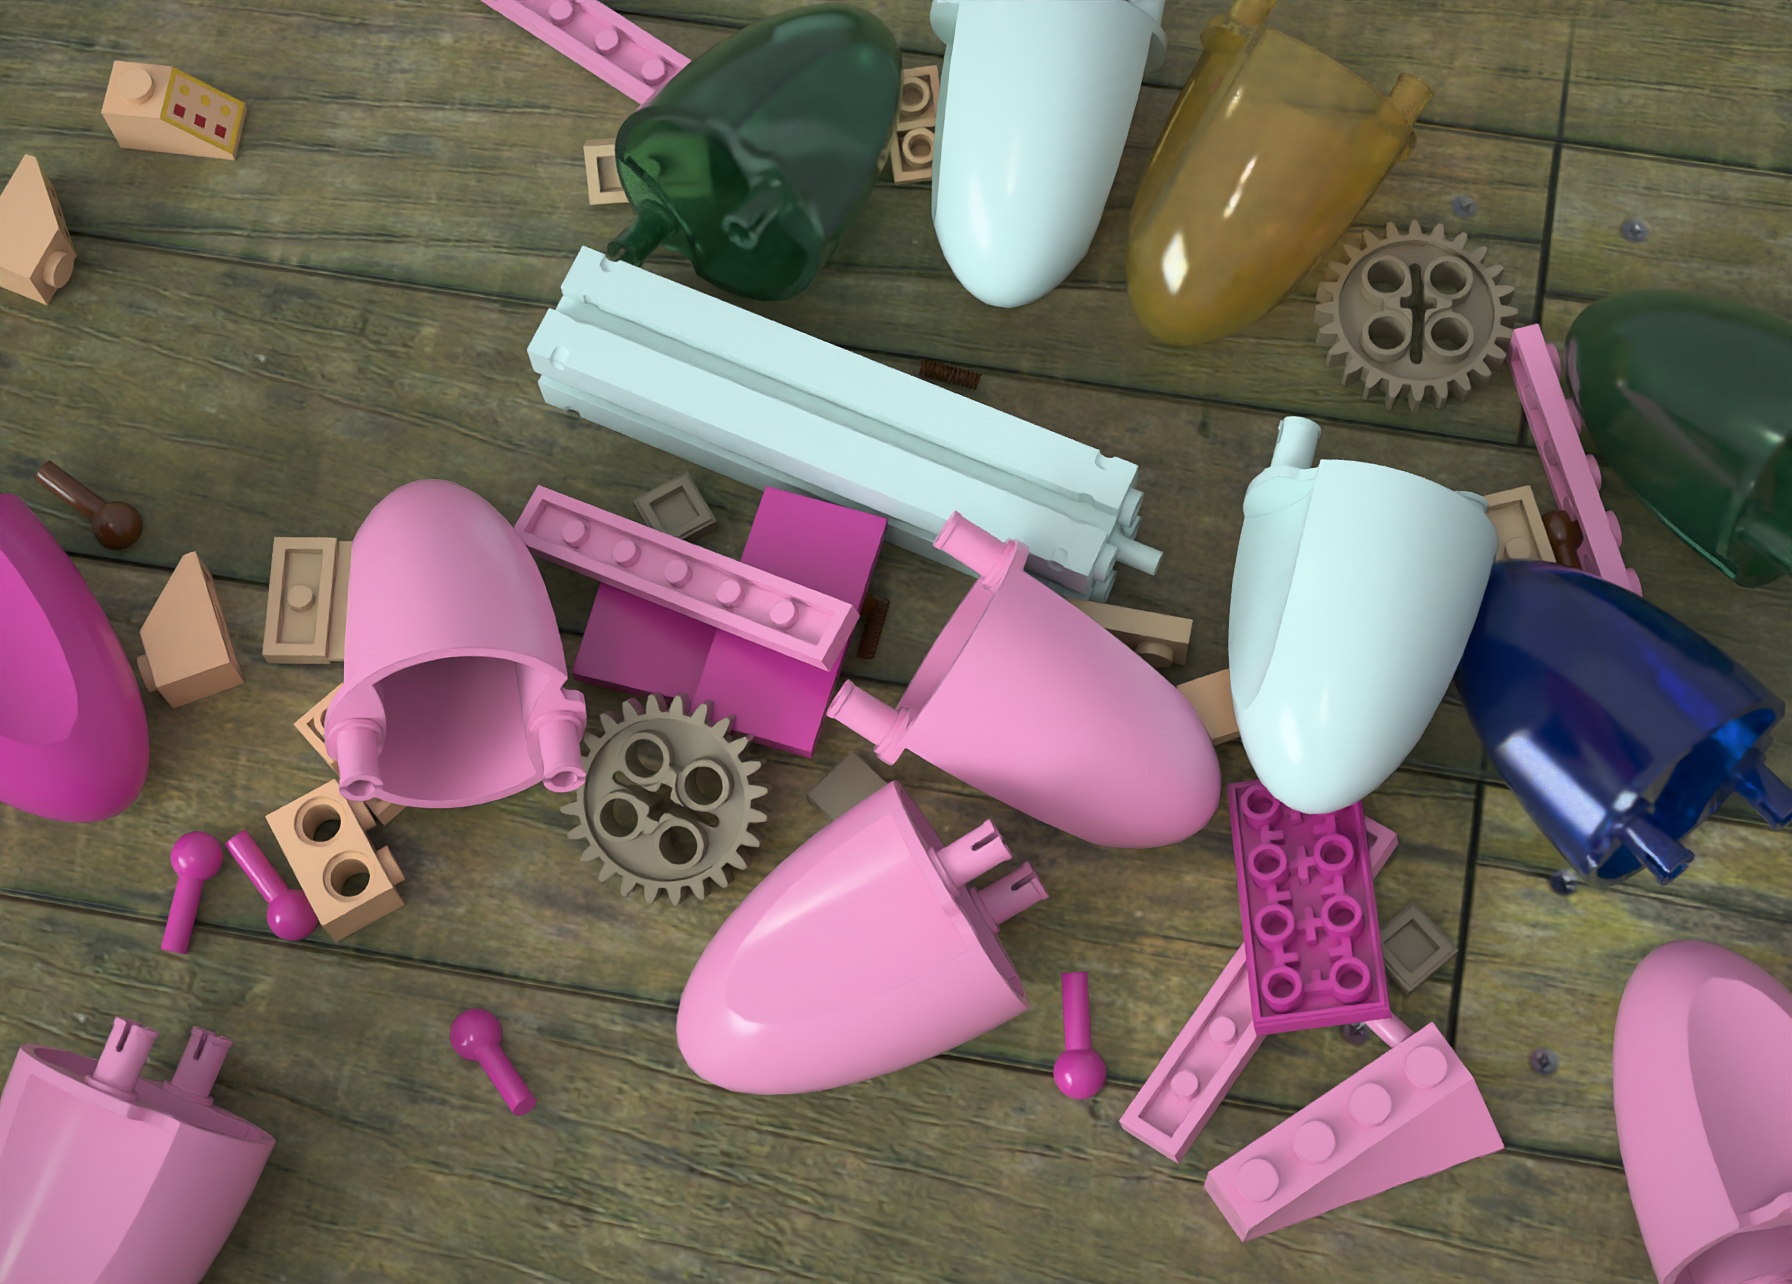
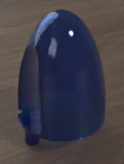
(1613, 719)

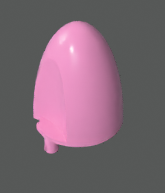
(450, 660)
(1046, 711)
(858, 956)
(1707, 1114)
(118, 1169)

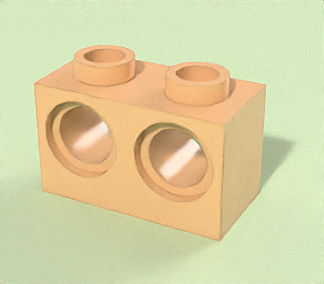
(328, 864)

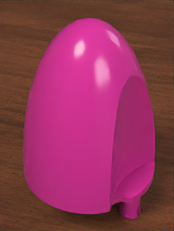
(67, 692)

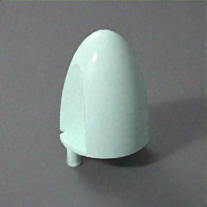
(1032, 133)
(1347, 617)

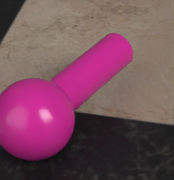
(195, 859)
(289, 909)
(478, 1037)
(1078, 1069)

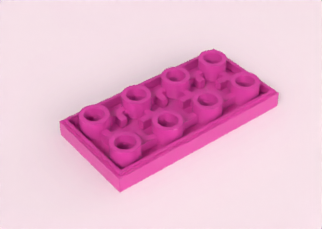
(641, 647)
(766, 690)
(1306, 913)

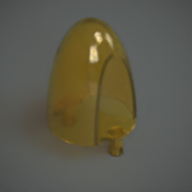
(1256, 177)

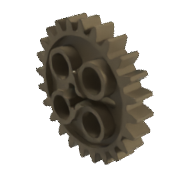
(1472, 318)
(647, 852)

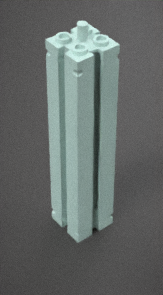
(832, 426)

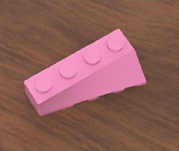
(1376, 1130)

